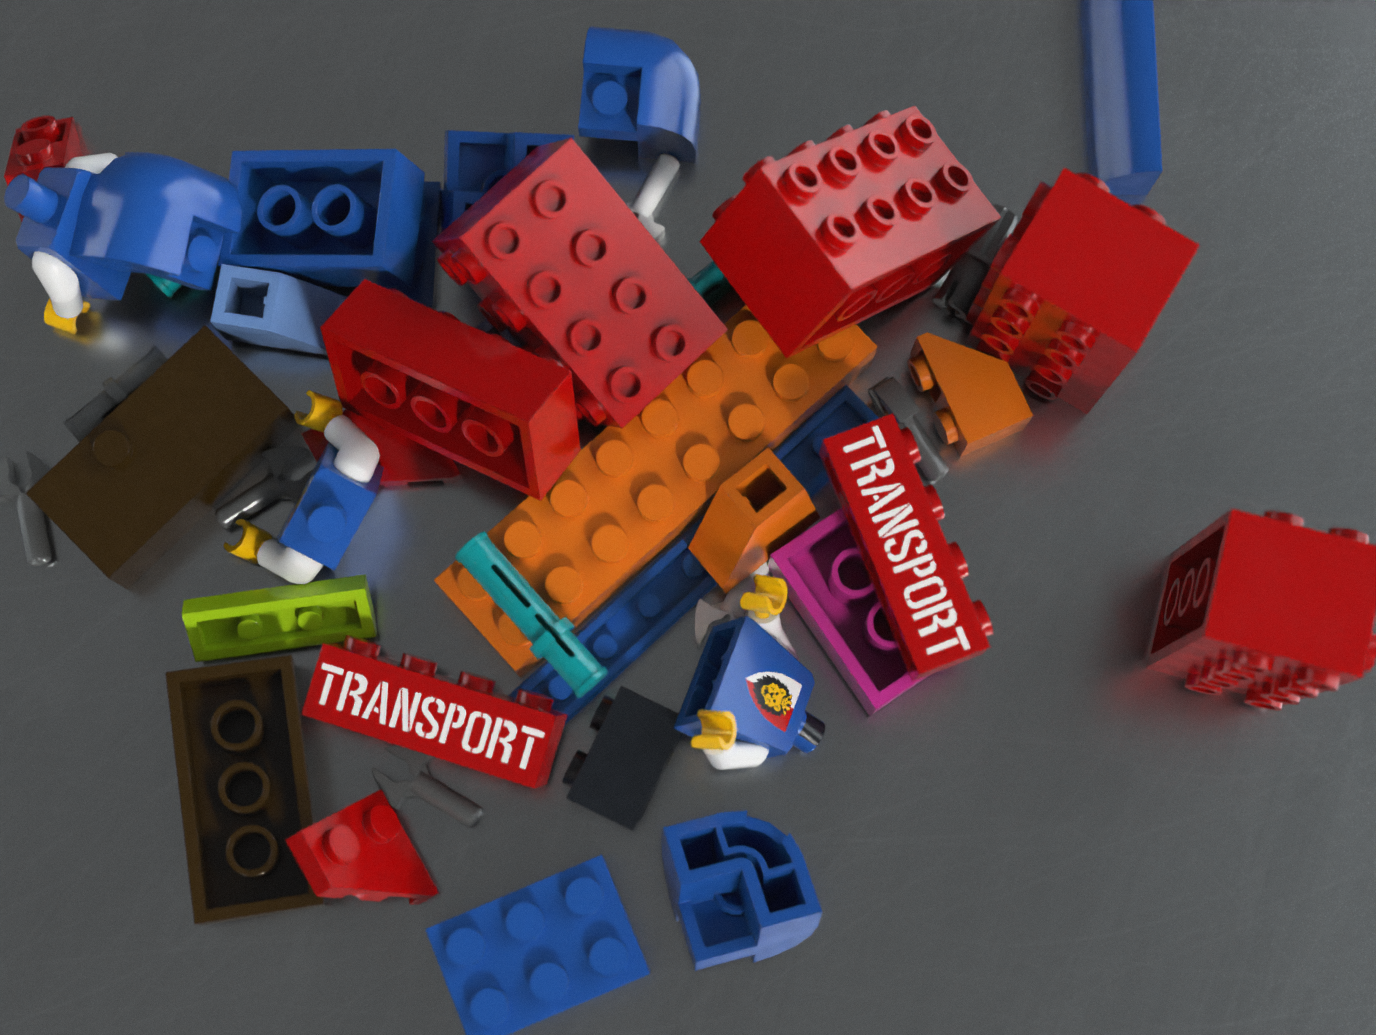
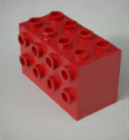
(847, 227)
(579, 282)
(1077, 288)
(1267, 609)

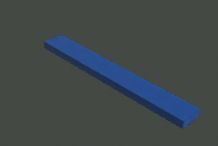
(677, 579)

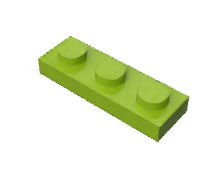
(279, 618)

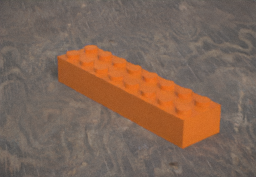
(655, 477)

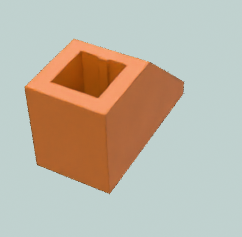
(971, 390)
(751, 519)

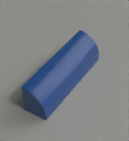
(1121, 94)

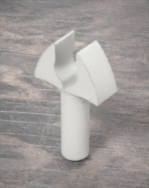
(652, 192)
(730, 607)

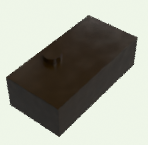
(163, 458)
(242, 787)

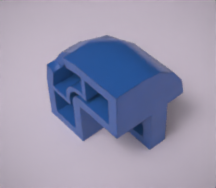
(640, 92)
(478, 162)
(157, 218)
(737, 888)

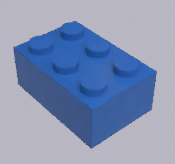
(327, 215)
(538, 950)

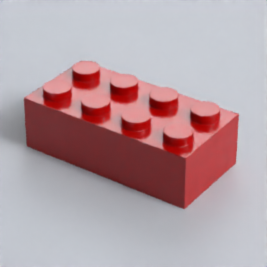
(453, 388)

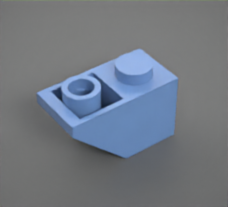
(272, 309)

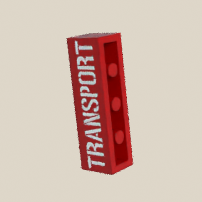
(904, 546)
(435, 713)

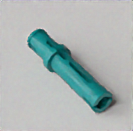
(529, 612)

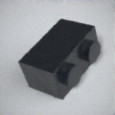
(625, 758)

